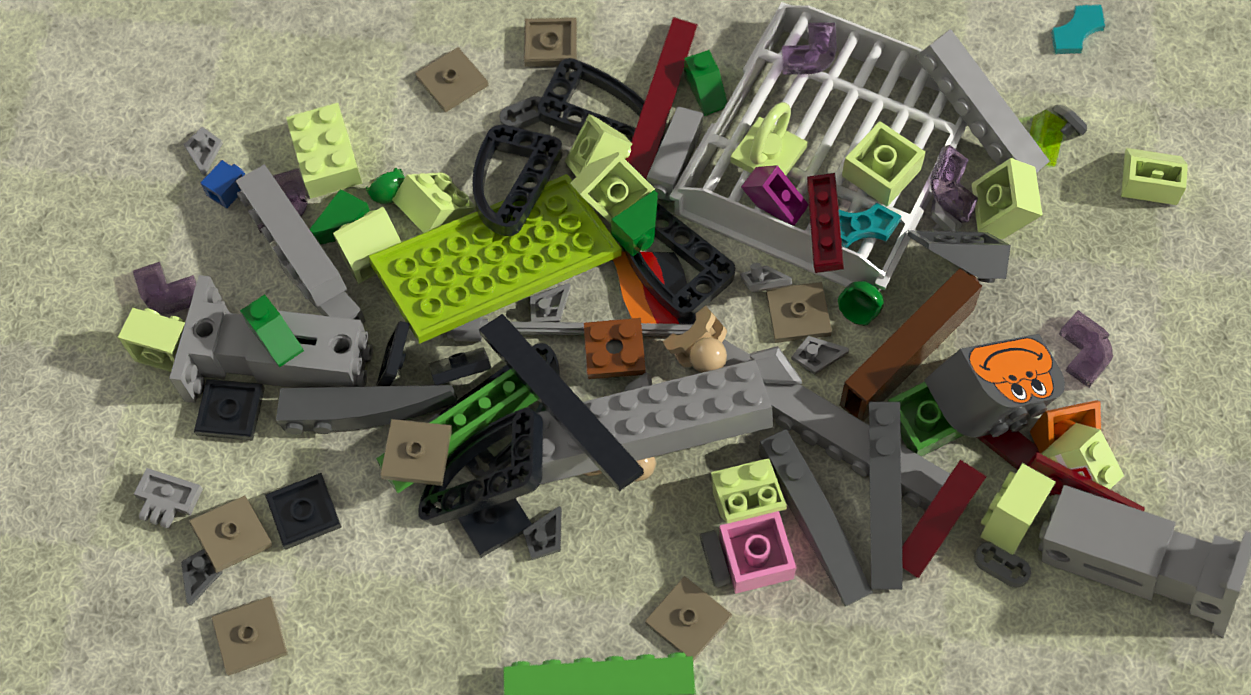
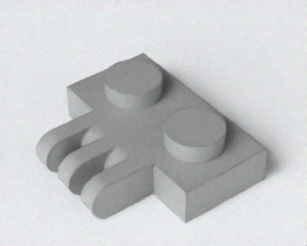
(165, 497)

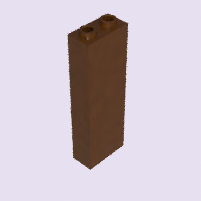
(910, 344)

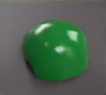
(386, 186)
(860, 302)

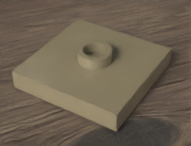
(549, 41)
(451, 79)
(798, 312)
(416, 452)
(230, 533)
(688, 618)
(249, 635)

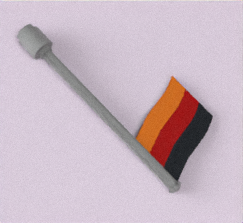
(635, 296)

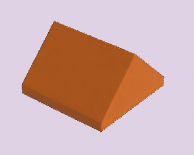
(1057, 421)

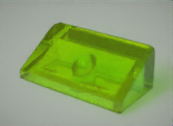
(1047, 134)

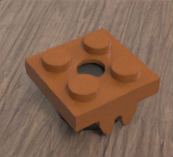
(614, 348)

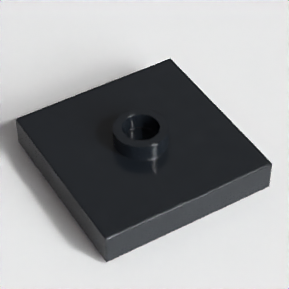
(393, 355)
(459, 366)
(229, 409)
(303, 511)
(494, 525)

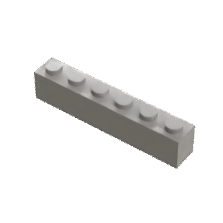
(979, 102)
(291, 235)

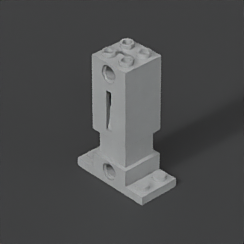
(222, 343)
(1144, 555)

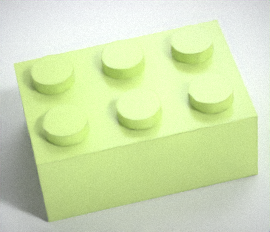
(324, 150)

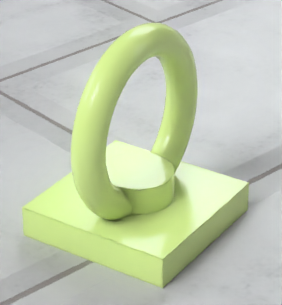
(770, 143)

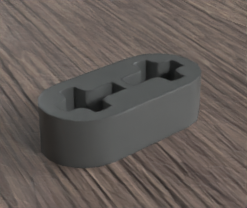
(522, 112)
(715, 558)
(998, 570)

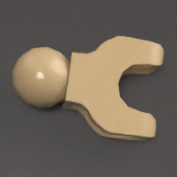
(701, 344)

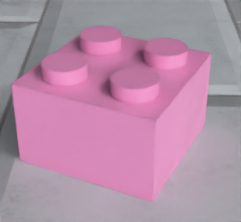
(757, 552)

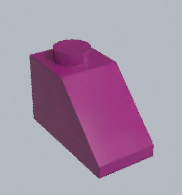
(775, 194)

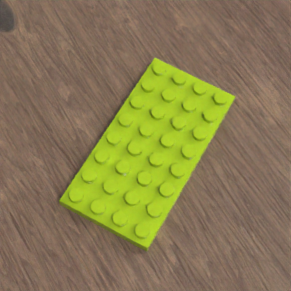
(472, 271)

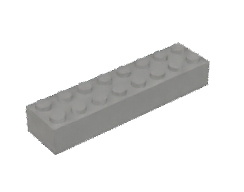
(666, 418)

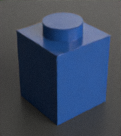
(221, 183)

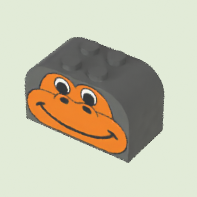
(996, 385)

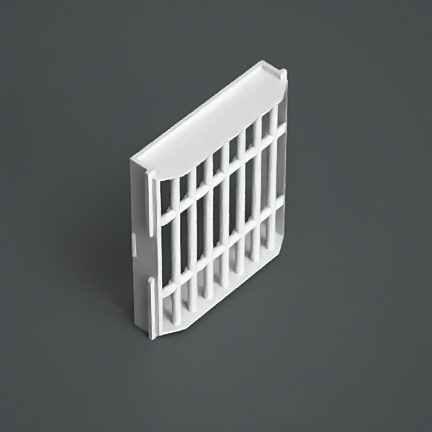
(773, 235)

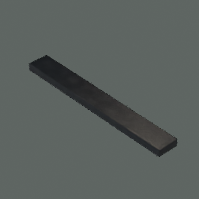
(562, 403)

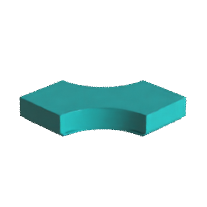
(1070, 37)
(873, 223)

